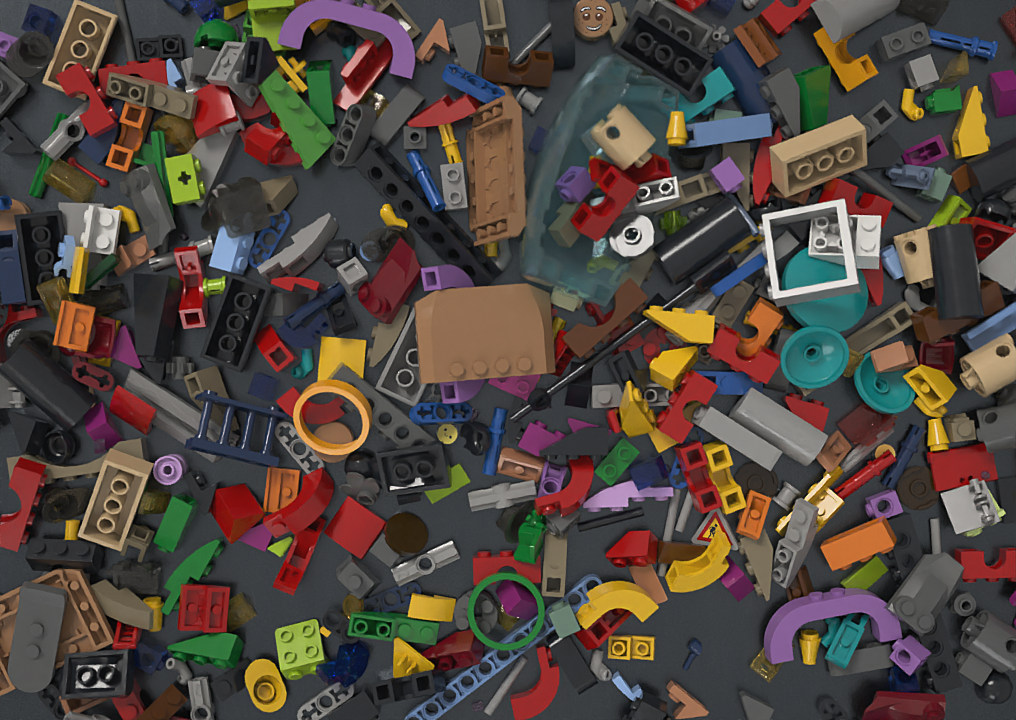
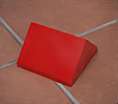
(988, 235)
(236, 510)

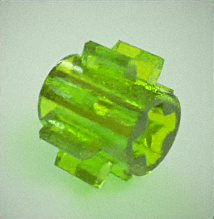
(672, 221)

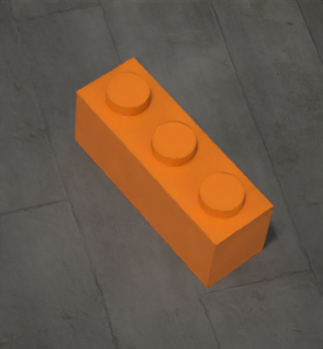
(859, 544)

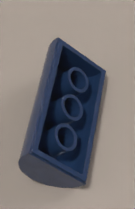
(744, 76)

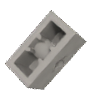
(454, 187)

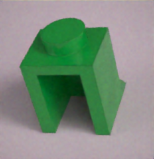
(944, 101)

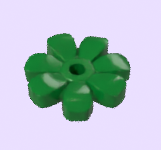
(536, 521)

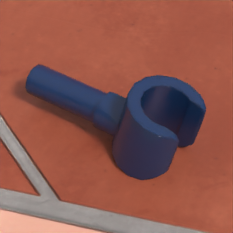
(696, 649)

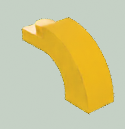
(701, 571)

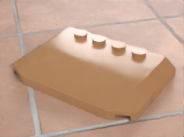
(496, 171)
(484, 333)
(82, 629)

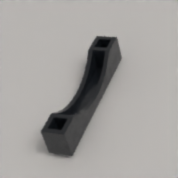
(880, 155)

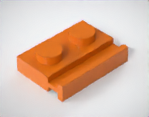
(74, 325)
(281, 488)

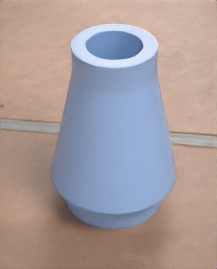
(891, 261)

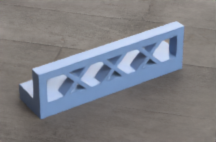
(991, 328)

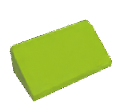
(951, 211)
(459, 479)
(865, 574)

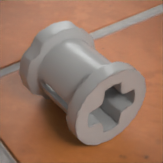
(528, 100)
(234, 126)
(786, 496)

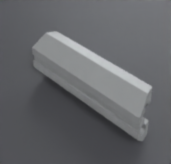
(173, 413)

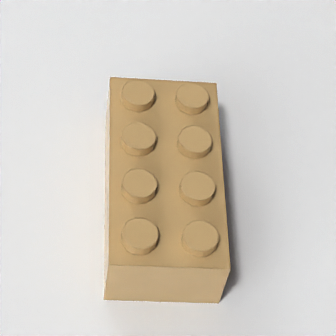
(818, 155)
(115, 499)

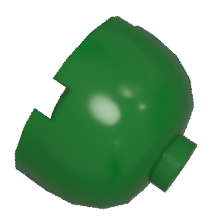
(215, 34)

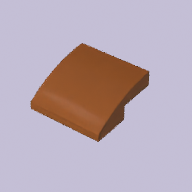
(757, 42)

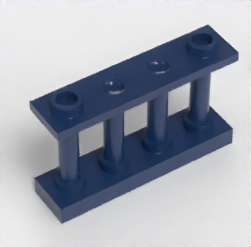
(222, 446)

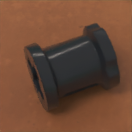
(338, 32)

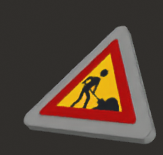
(714, 522)

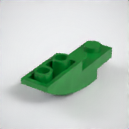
(195, 567)
(391, 625)

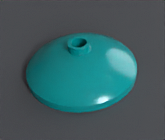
(816, 367)
(892, 390)

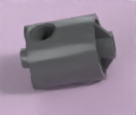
(998, 427)
(990, 640)

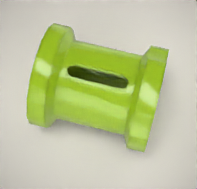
(214, 286)

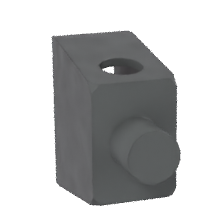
(357, 577)

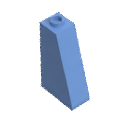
(728, 130)

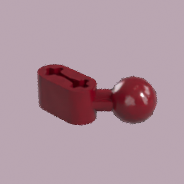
(80, 363)

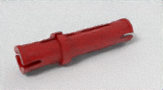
(866, 474)

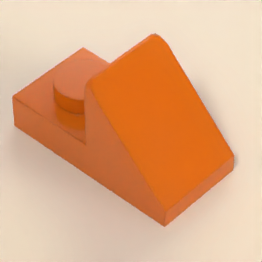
(753, 515)

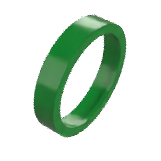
(506, 575)

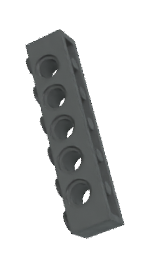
(381, 405)

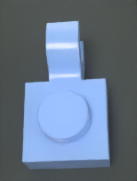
(66, 251)

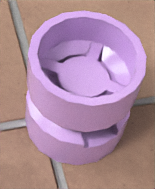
(170, 469)

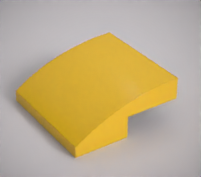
(79, 270)
(339, 350)

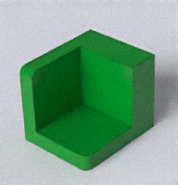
(145, 156)
(529, 544)

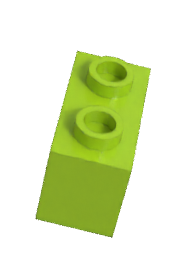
(177, 168)

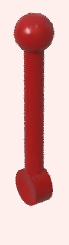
(73, 162)

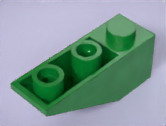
(213, 648)

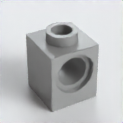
(921, 73)
(352, 275)

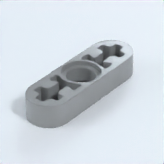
(284, 439)
(325, 710)

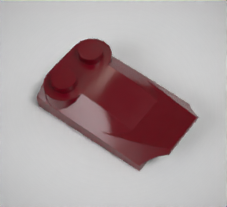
(391, 283)
(906, 706)

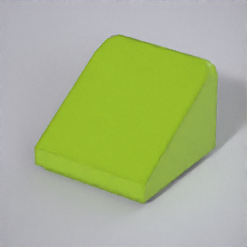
(281, 546)

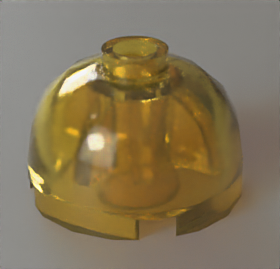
(177, 131)

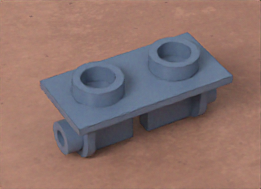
(910, 176)

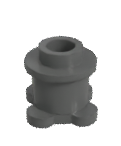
(957, 600)

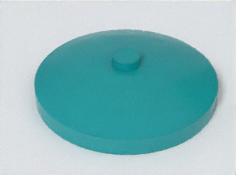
(835, 312)

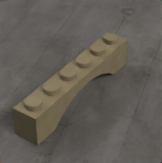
(875, 332)
(132, 447)

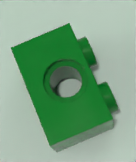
(616, 461)

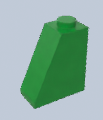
(321, 90)
(814, 96)
(176, 522)

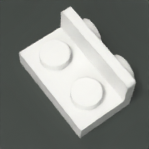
(101, 230)

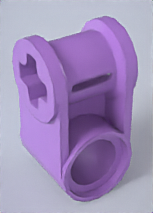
(551, 478)

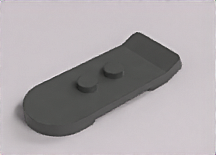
(36, 636)

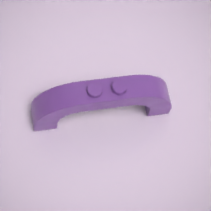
(365, 17)
(448, 278)
(819, 606)

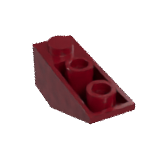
(456, 651)

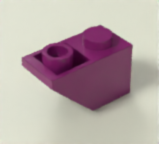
(537, 437)

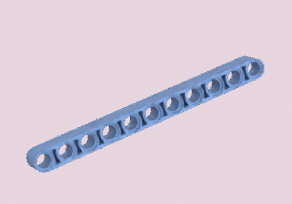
(497, 663)

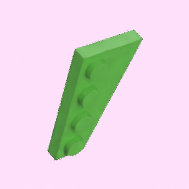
(303, 127)

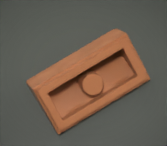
(520, 464)
(648, 580)

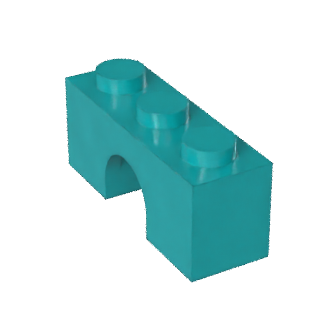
(718, 89)

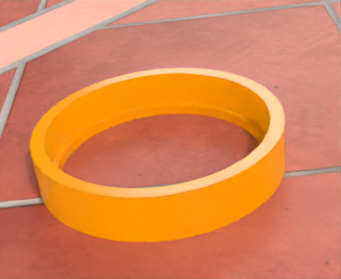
(349, 392)

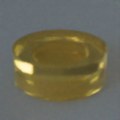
(352, 604)

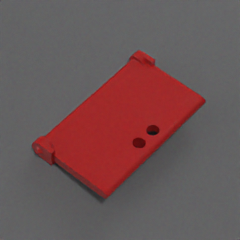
(955, 466)

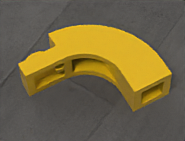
(616, 595)

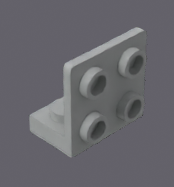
(228, 72)

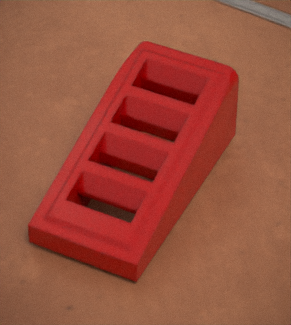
(561, 354)
(613, 419)
(121, 638)

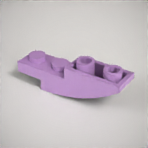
(617, 495)

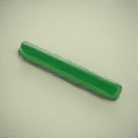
(159, 155)
(38, 185)

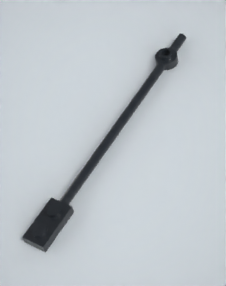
(702, 281)

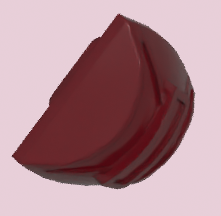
(101, 339)
(938, 355)

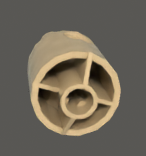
(625, 146)
(915, 256)
(990, 366)

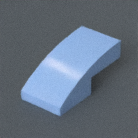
(174, 74)
(631, 693)

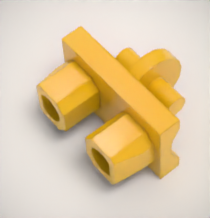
(294, 81)

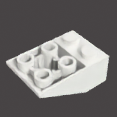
(826, 240)

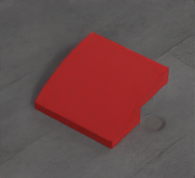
(213, 110)
(293, 283)
(132, 410)
(355, 527)
(203, 608)

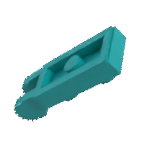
(846, 640)

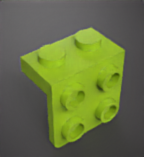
(269, 18)
(300, 649)

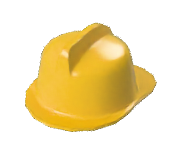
(265, 685)

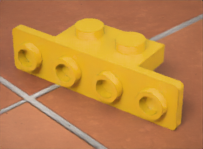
(821, 497)

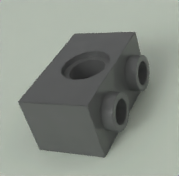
(903, 42)

